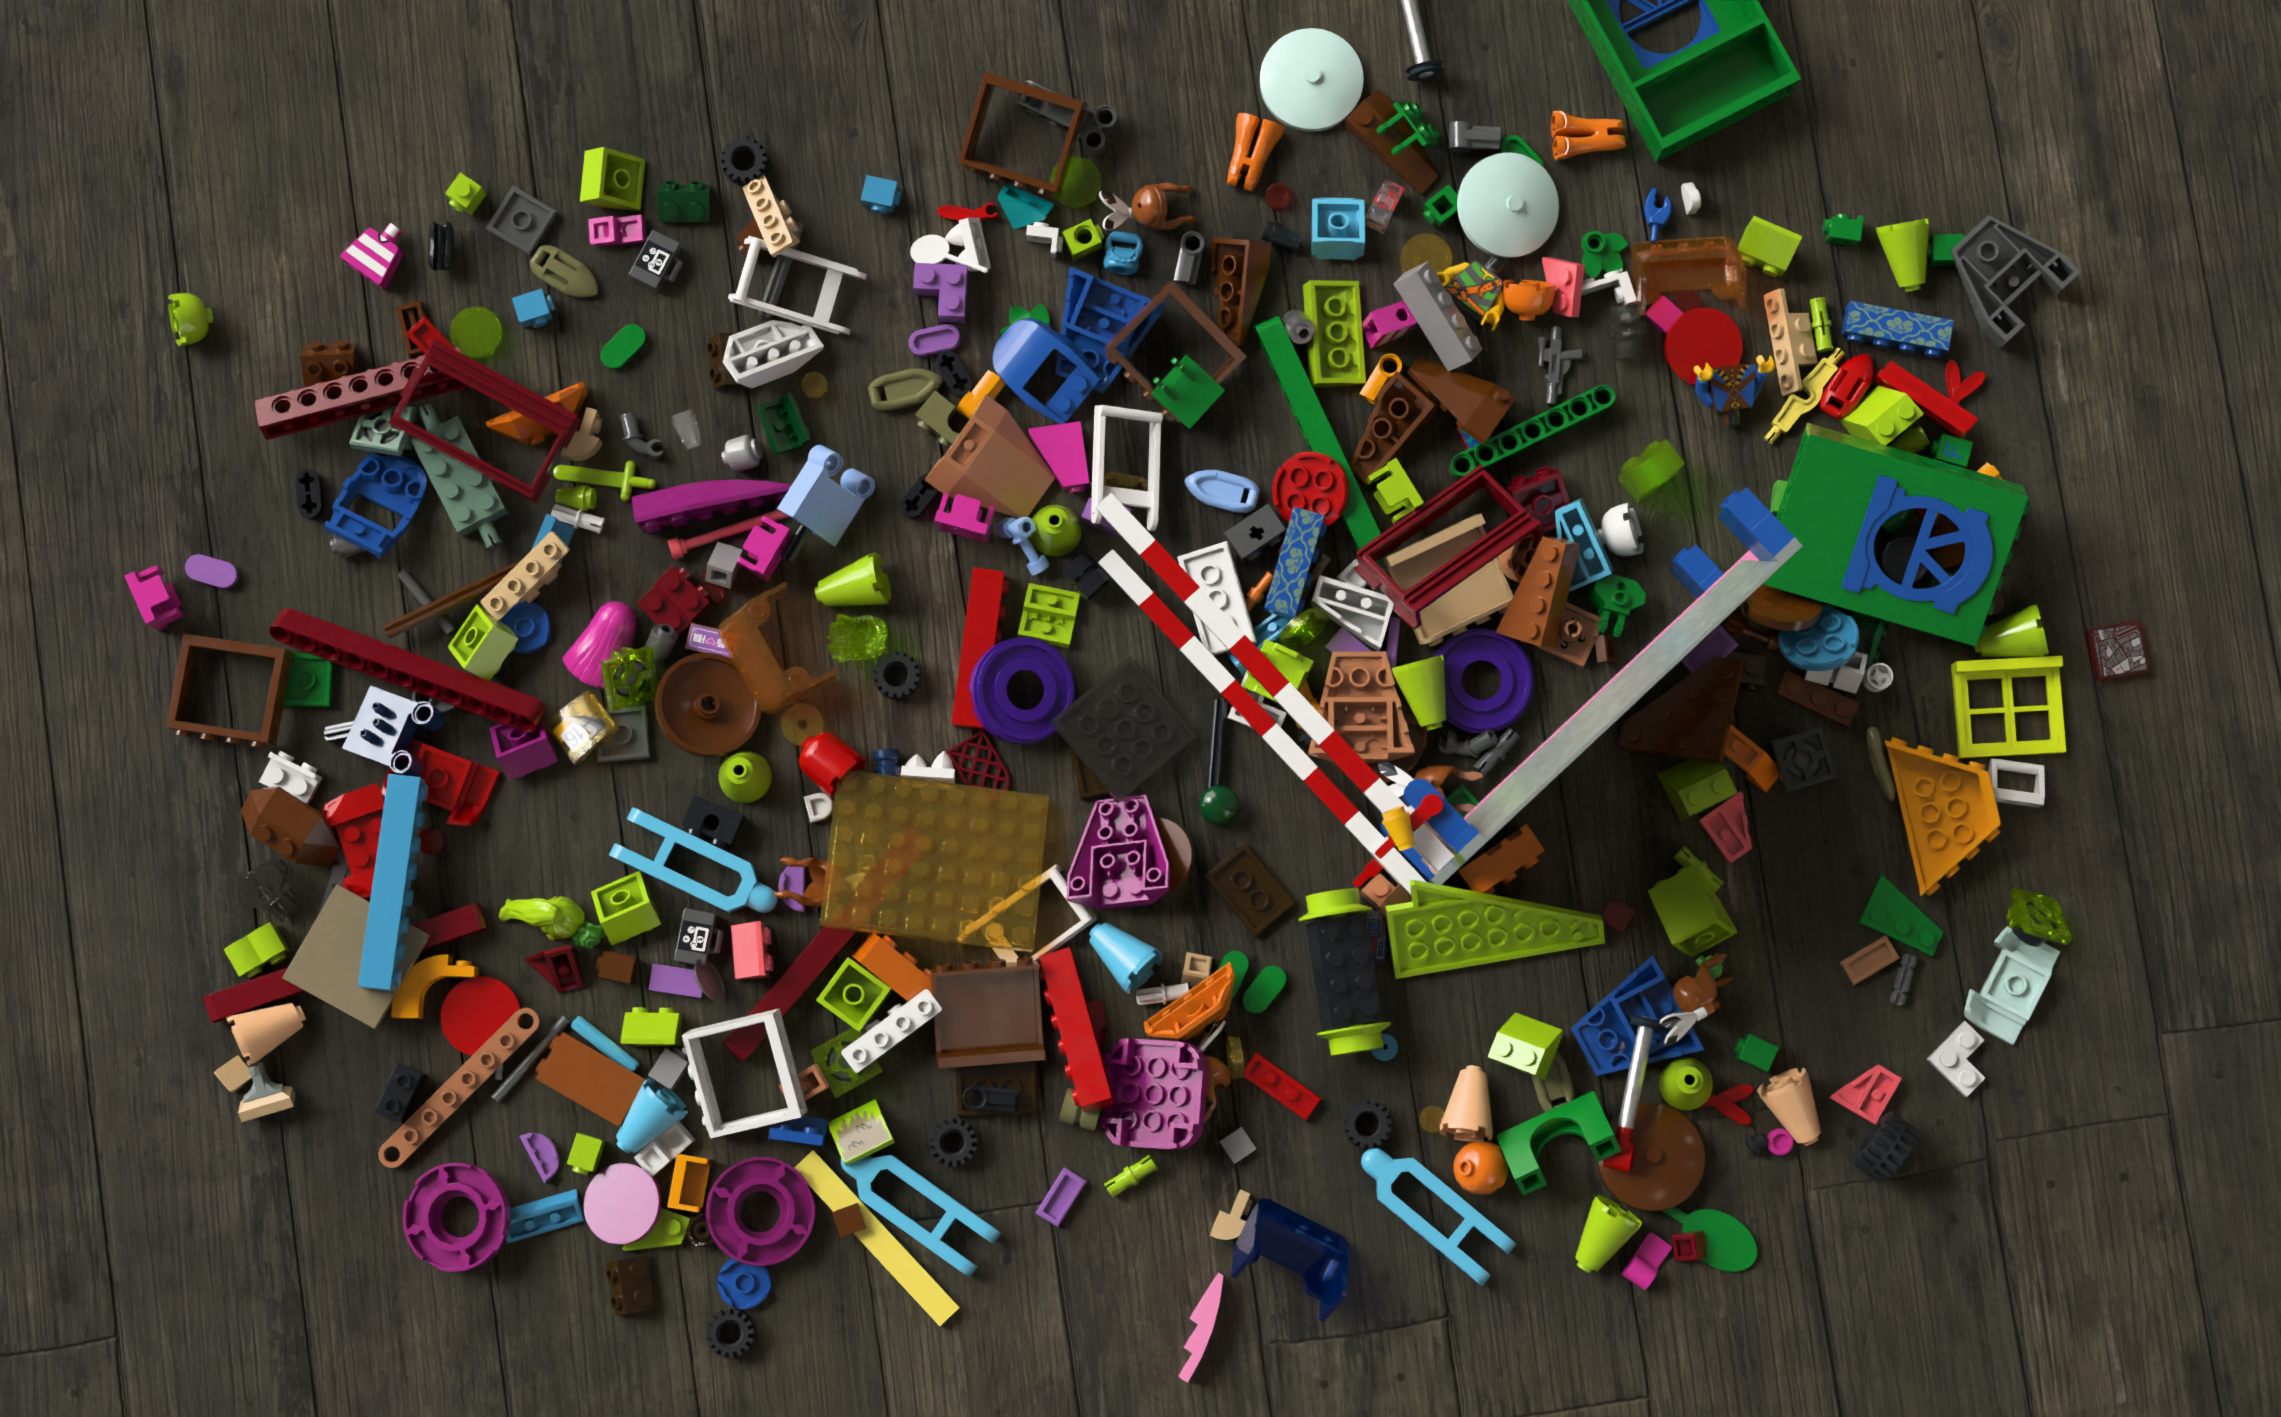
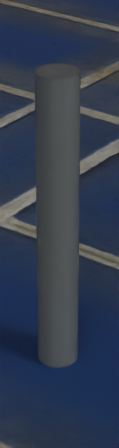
(424, 599)

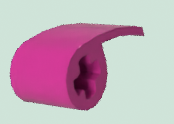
(1646, 1260)

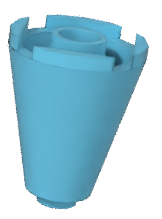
(1124, 955)
(649, 1116)

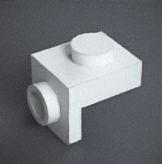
(1042, 233)

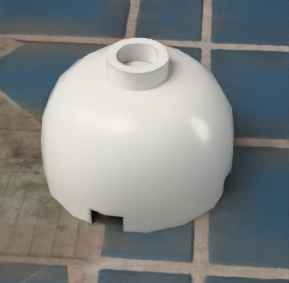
(1621, 531)

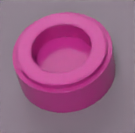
(1779, 1142)

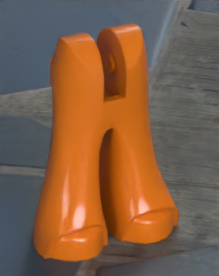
(1566, 127)
(1245, 130)

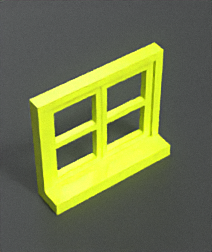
(2005, 670)

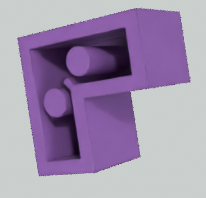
(946, 282)

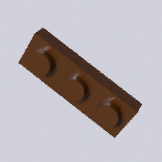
(1817, 699)

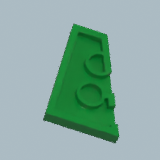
(1899, 918)

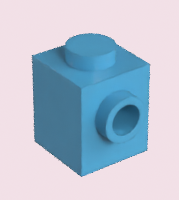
(880, 194)
(534, 308)

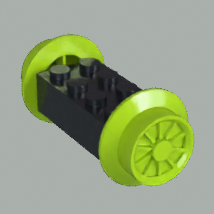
(1344, 971)

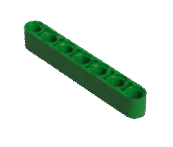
(1541, 424)

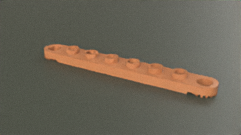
(459, 1087)

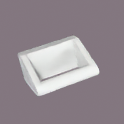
(2018, 797)

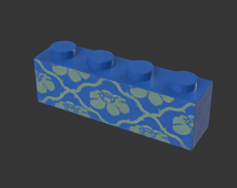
(1897, 328)
(1294, 562)

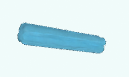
(604, 1044)

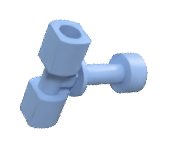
(1020, 531)

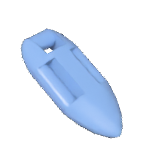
(1223, 490)

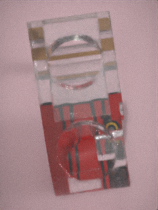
(1384, 206)

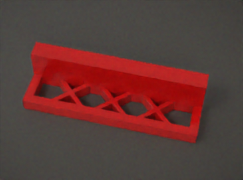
(1932, 403)

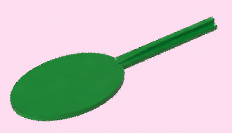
(1727, 1240)

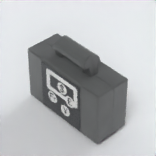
(656, 261)
(696, 937)

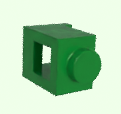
(1444, 198)
(1843, 230)

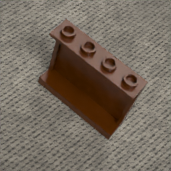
(987, 1013)

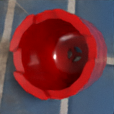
(826, 759)

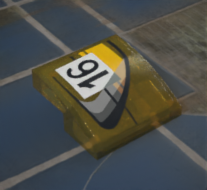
(582, 726)

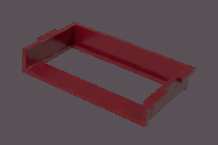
(501, 390)
(1458, 568)

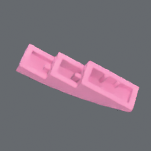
(1205, 1317)

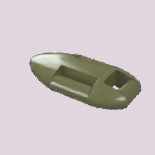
(564, 272)
(904, 388)
(1880, 762)
(1556, 1084)

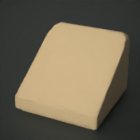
(1196, 968)
(234, 1074)

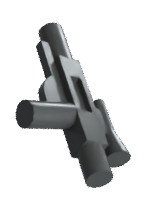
(1558, 363)

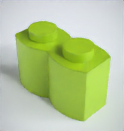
(257, 950)

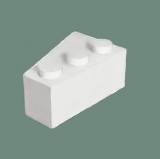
(1354, 609)

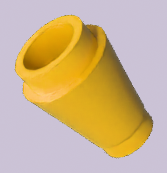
(1399, 827)

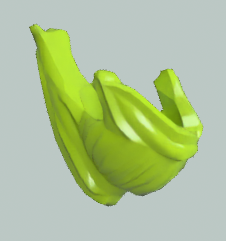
(555, 916)

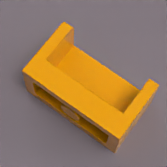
(689, 1183)

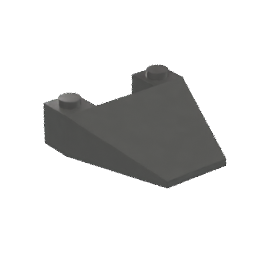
(1998, 266)

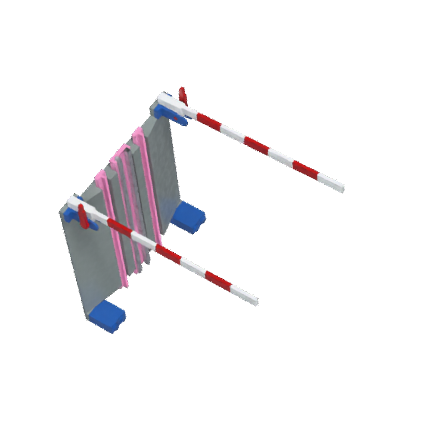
(1448, 836)

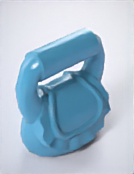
(1120, 259)

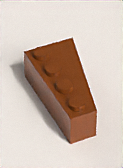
(1542, 594)

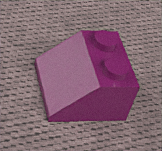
(522, 751)

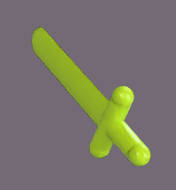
(606, 478)

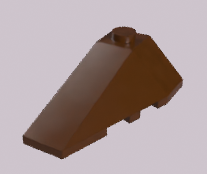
(1412, 163)
(1240, 276)
(1471, 400)
(1396, 421)

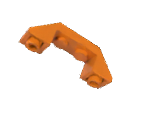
(1751, 759)

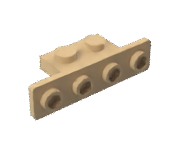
(771, 216)
(1790, 339)
(527, 577)

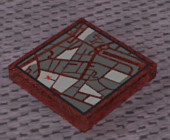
(2118, 650)

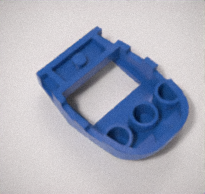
(1025, 349)
(388, 482)

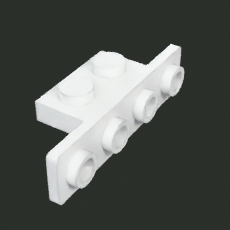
(892, 1030)

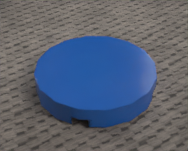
(530, 625)
(743, 1284)

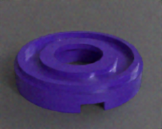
(1516, 686)
(990, 695)

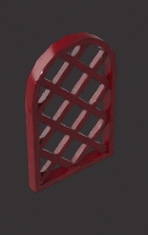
(978, 746)

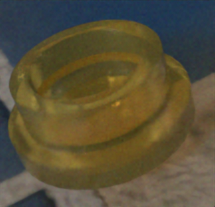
(814, 385)
(1431, 1118)

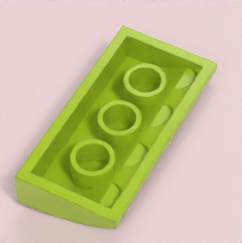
(1337, 343)

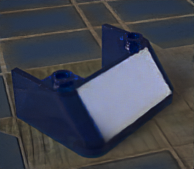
(1298, 1246)

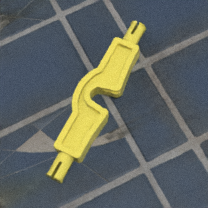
(1813, 386)

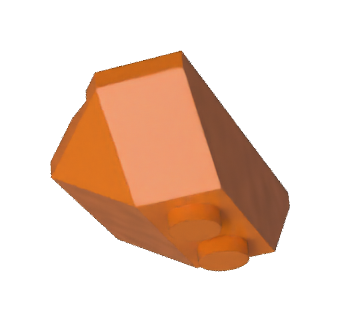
(526, 431)
(1195, 1009)

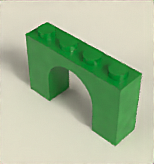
(1579, 1117)

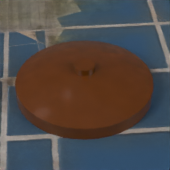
(706, 706)
(1665, 1162)

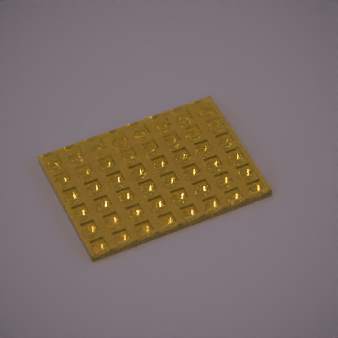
(935, 861)

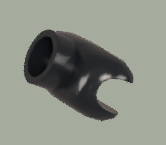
(441, 246)

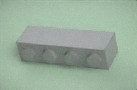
(1438, 316)

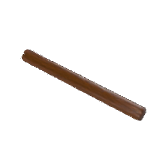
(446, 603)

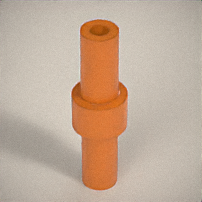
(1255, 594)

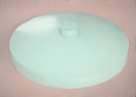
(1311, 80)
(1508, 205)

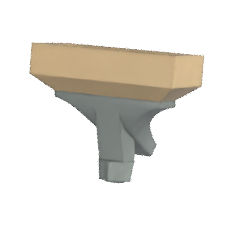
(264, 1096)

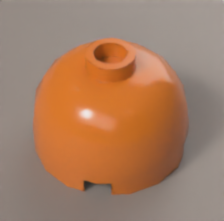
(1528, 297)
(1480, 1168)

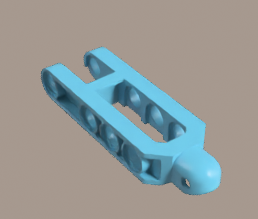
(749, 893)
(866, 1170)
(1386, 1170)

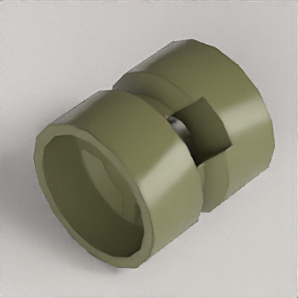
(1071, 1114)

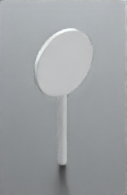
(935, 250)

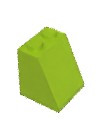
(1882, 416)
(1696, 786)
(1691, 911)

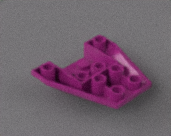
(1119, 857)

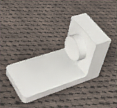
(1623, 292)

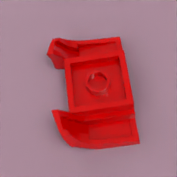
(453, 782)
(358, 825)

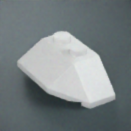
(769, 352)

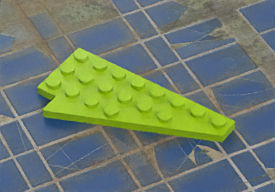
(1468, 928)

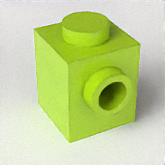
(465, 194)

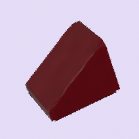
(1689, 1246)

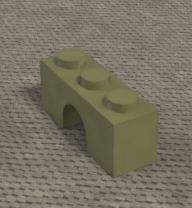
(935, 418)

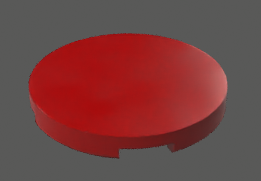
(1702, 338)
(1313, 484)
(476, 1012)

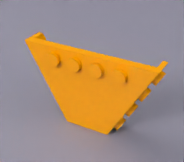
(1944, 809)

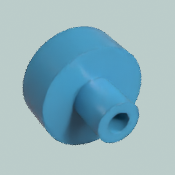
(1390, 1052)

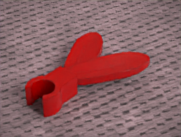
(958, 213)
(1956, 389)
(1725, 1100)

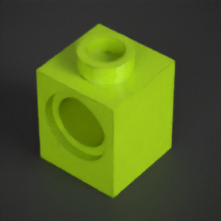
(1078, 249)
(585, 1153)

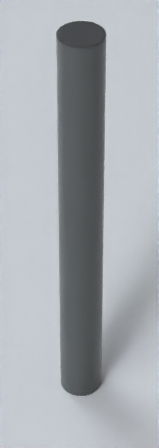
(530, 1059)

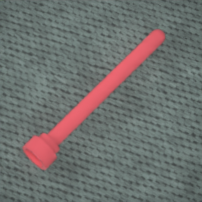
(680, 546)

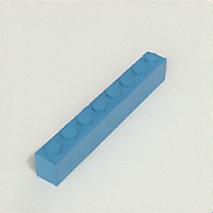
(392, 883)

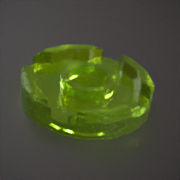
(1080, 185)
(476, 332)
(1303, 628)

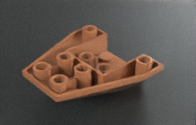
(993, 463)

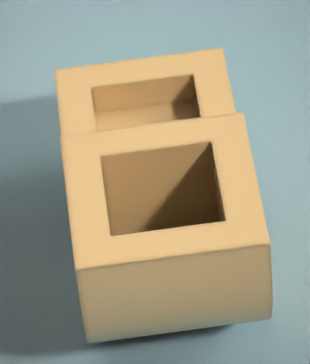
(584, 443)
(1230, 1225)

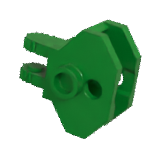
(1615, 600)

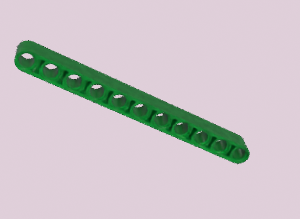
(1314, 424)

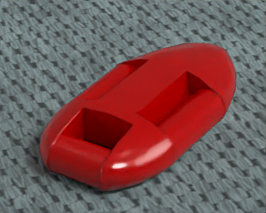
(1848, 386)

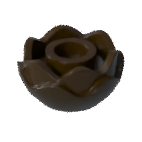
(694, 1232)

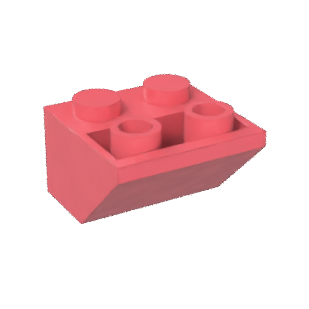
(751, 950)

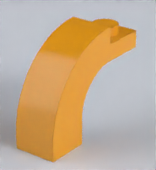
(410, 997)

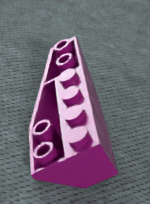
(702, 500)

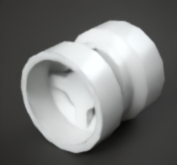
(1882, 675)

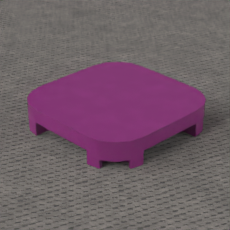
(1156, 1094)

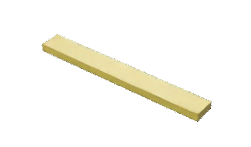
(879, 1240)

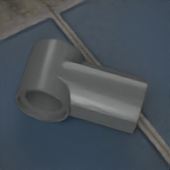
(1466, 137)
(1189, 261)

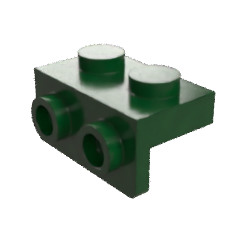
(684, 202)
(783, 424)
(1870, 632)

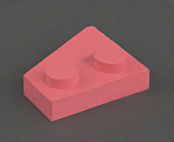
(1568, 281)
(1729, 828)
(1868, 1093)

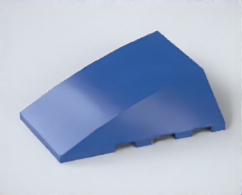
(1094, 316)
(1608, 1037)

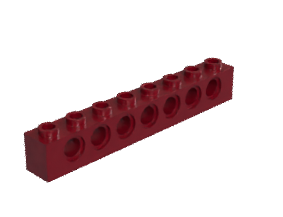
(351, 399)

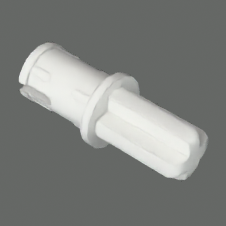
(578, 518)
(1160, 994)

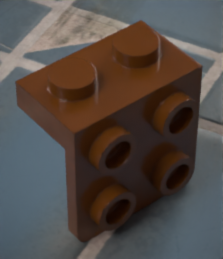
(327, 361)

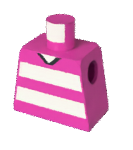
(375, 255)
(1388, 324)

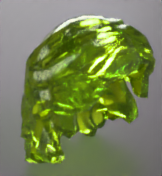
(857, 638)

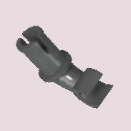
(635, 439)
(1470, 747)

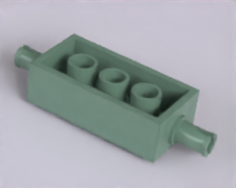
(466, 495)

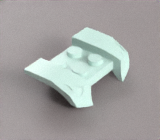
(2011, 987)

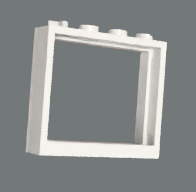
(785, 1065)

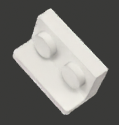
(296, 780)

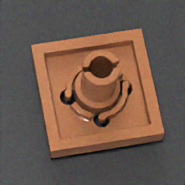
(1570, 631)

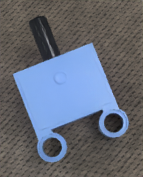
(820, 502)

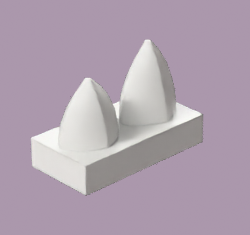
(970, 234)
(940, 771)

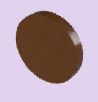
(1782, 609)
(1178, 850)

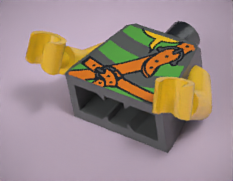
(1476, 289)

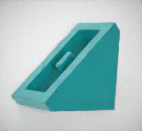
(1022, 206)

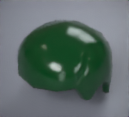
(1219, 805)

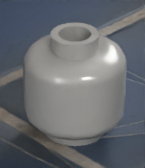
(742, 453)

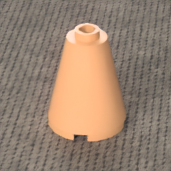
(265, 1029)
(1793, 1104)
(1469, 1108)

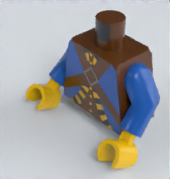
(1732, 387)

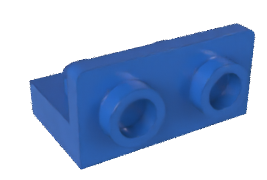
(801, 1130)

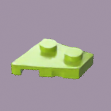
(667, 1232)

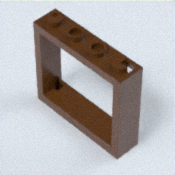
(976, 123)
(1198, 315)
(275, 700)

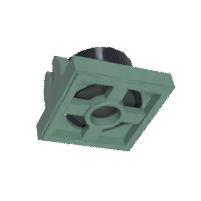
(375, 434)

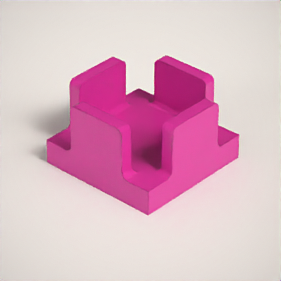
(964, 518)
(765, 548)
(155, 599)

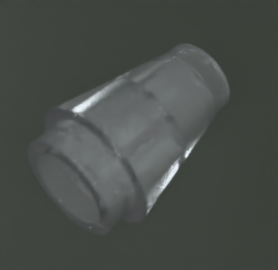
(687, 428)

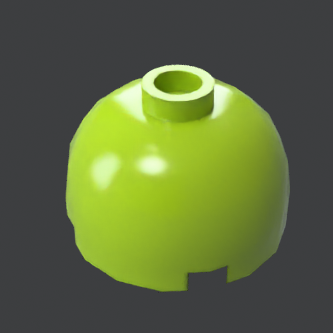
(189, 318)

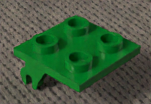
(1425, 132)
(1187, 391)

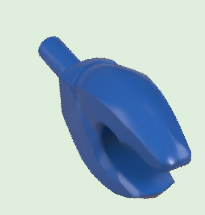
(1656, 217)

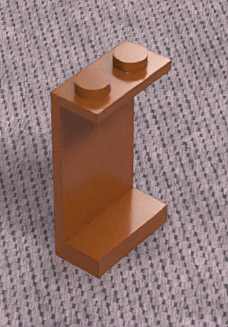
(589, 1078)

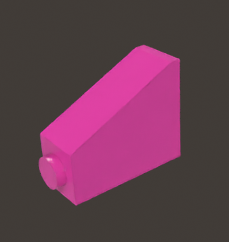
(1064, 454)

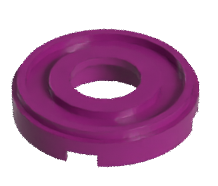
(795, 1206)
(425, 1225)

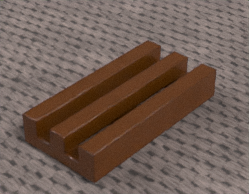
(409, 307)

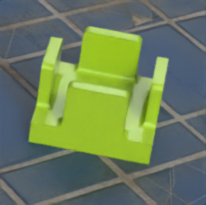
(1395, 491)
(1288, 662)

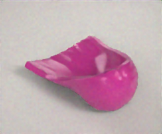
(608, 631)

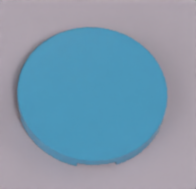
(1824, 645)

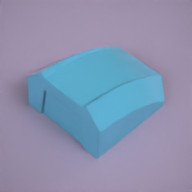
(1338, 228)

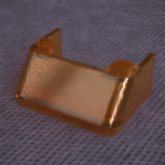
(1690, 265)
(755, 662)

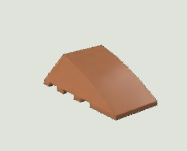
(1364, 707)

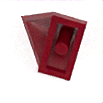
(558, 967)

